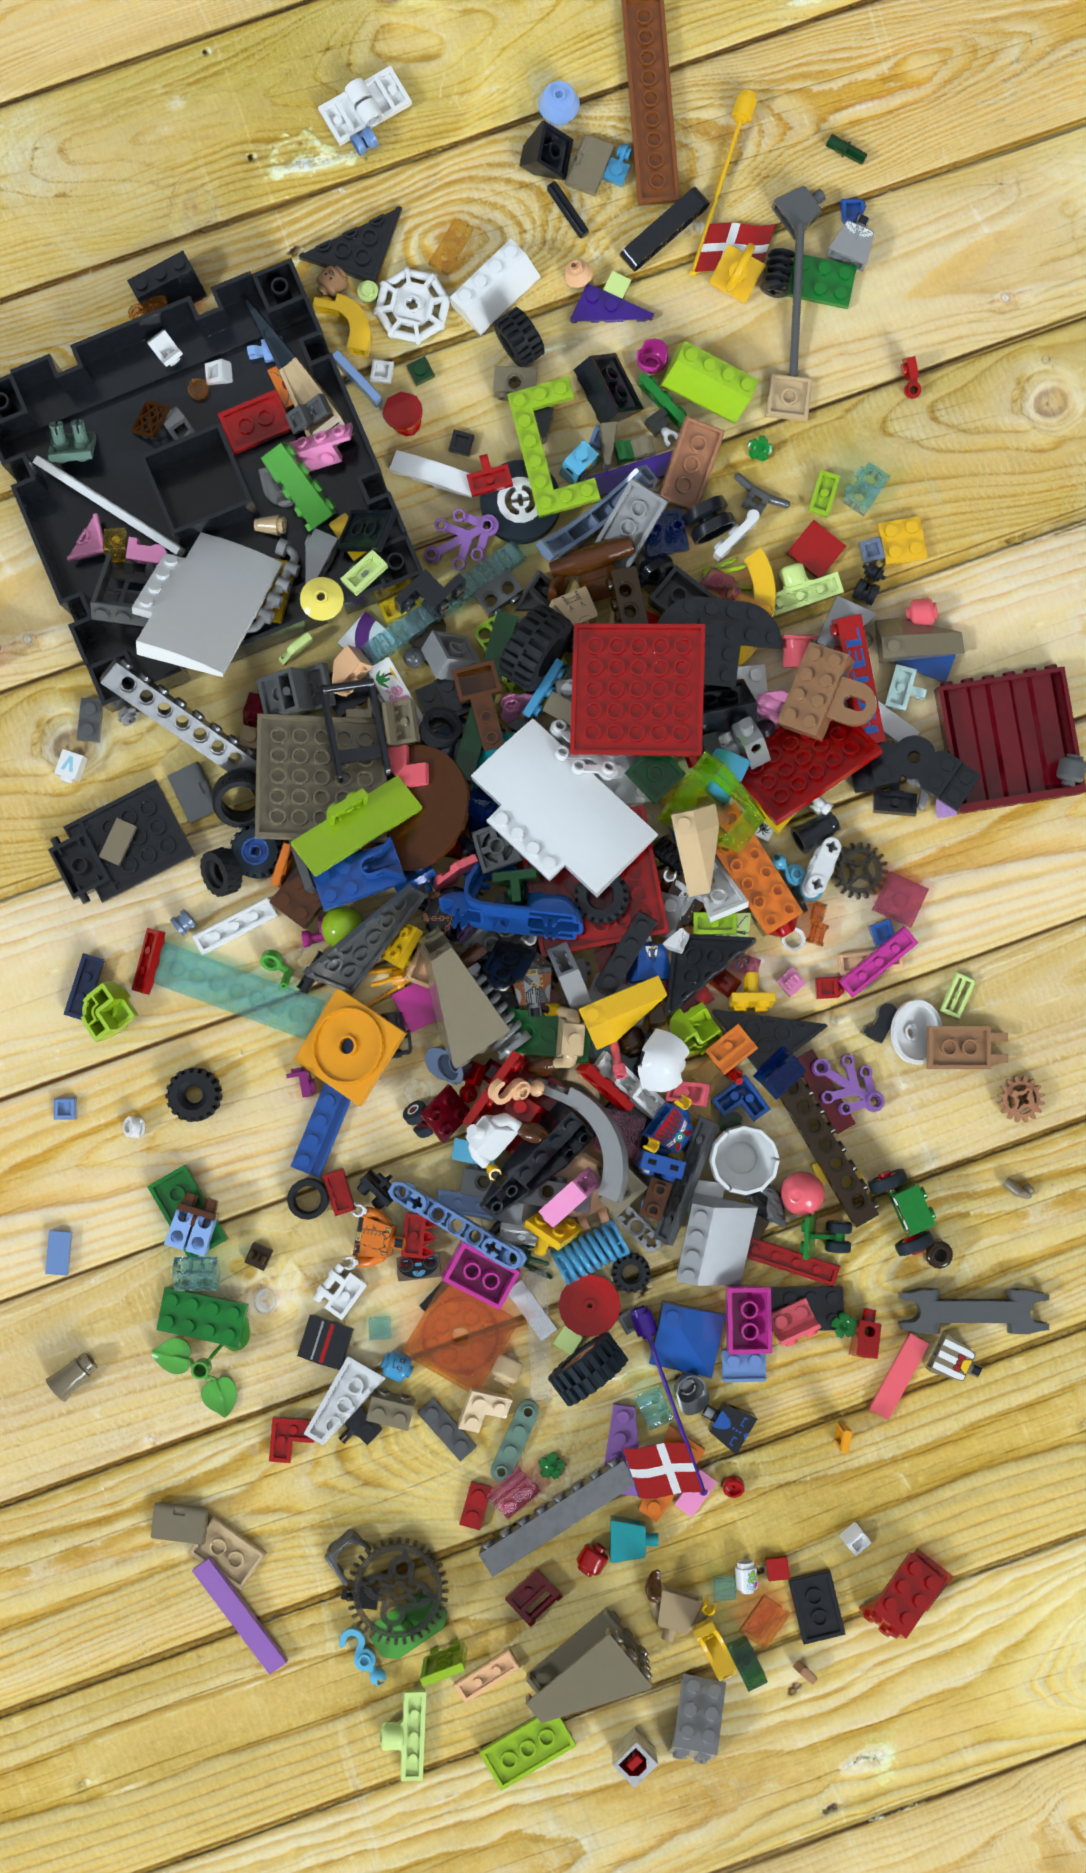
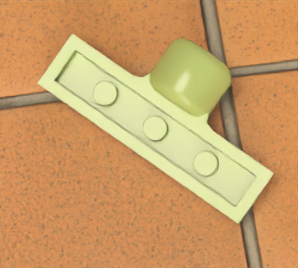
(800, 591)
(408, 1735)

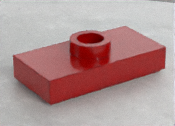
(339, 1192)

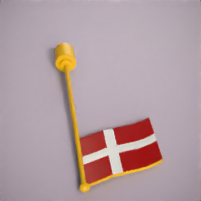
(719, 235)

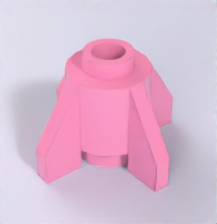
(770, 705)

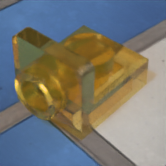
(115, 542)

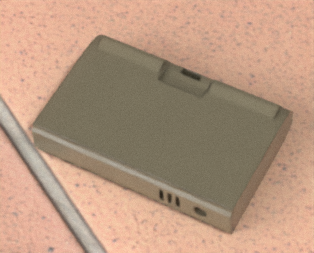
(589, 165)
(179, 1523)

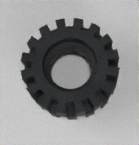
(668, 855)
(642, 1279)

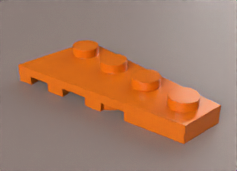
(655, 1507)

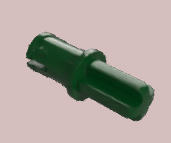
(846, 149)

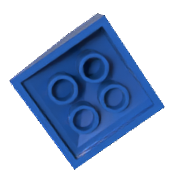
(687, 1338)

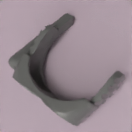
(348, 1538)

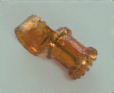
(818, 928)

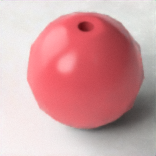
(802, 1193)

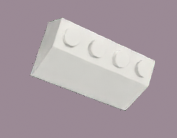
(495, 287)

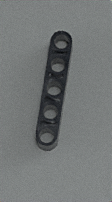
(664, 229)

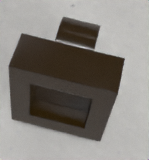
(258, 1256)

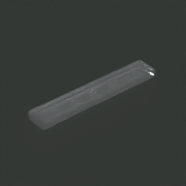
(538, 1334)

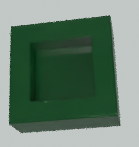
(420, 371)

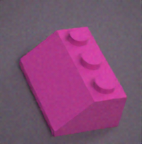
(748, 1319)

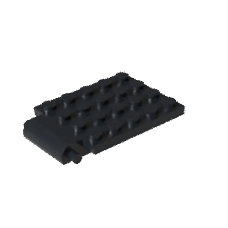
(153, 850)

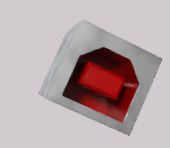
(634, 1757)

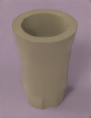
(71, 1376)

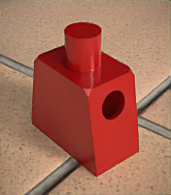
(526, 1110)
(866, 1345)

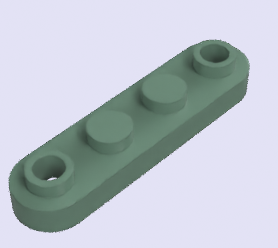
(514, 1440)

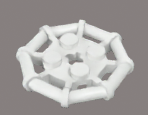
(418, 316)

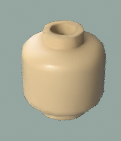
(507, 1369)

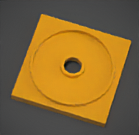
(373, 1040)

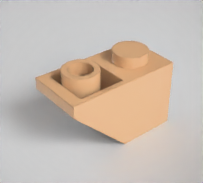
(350, 666)

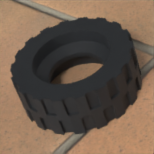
(230, 869)

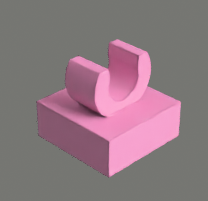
(791, 981)

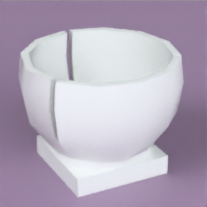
(744, 1159)

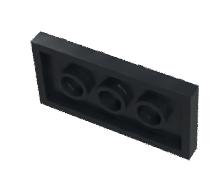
(824, 1301)

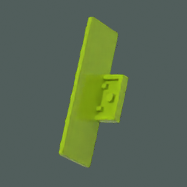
(355, 824)

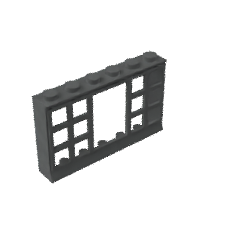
(118, 611)

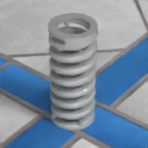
(517, 1039)

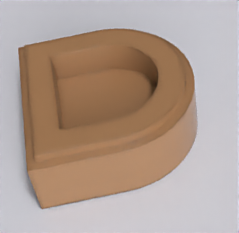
(804, 1671)

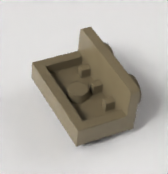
(400, 722)
(391, 1409)

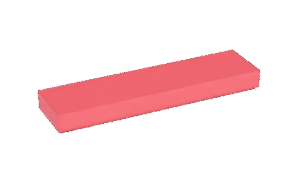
(898, 1376)

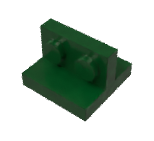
(655, 775)
(517, 882)

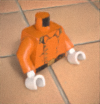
(374, 1238)

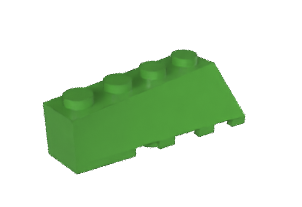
(299, 485)

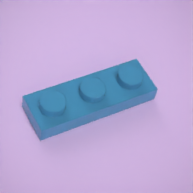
(556, 672)

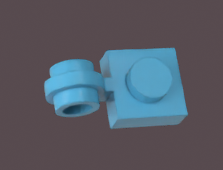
(616, 169)

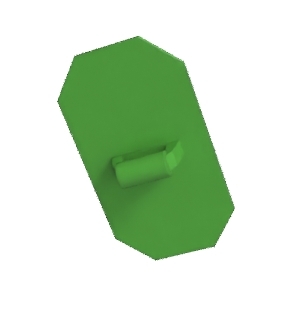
(412, 1618)

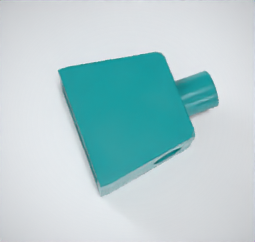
(629, 1539)

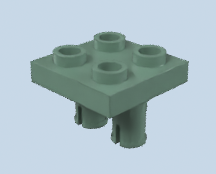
(73, 445)

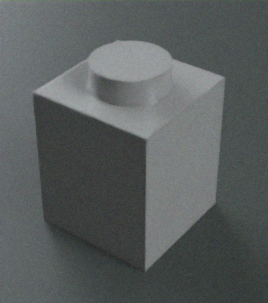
(177, 424)

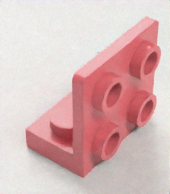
(794, 1322)

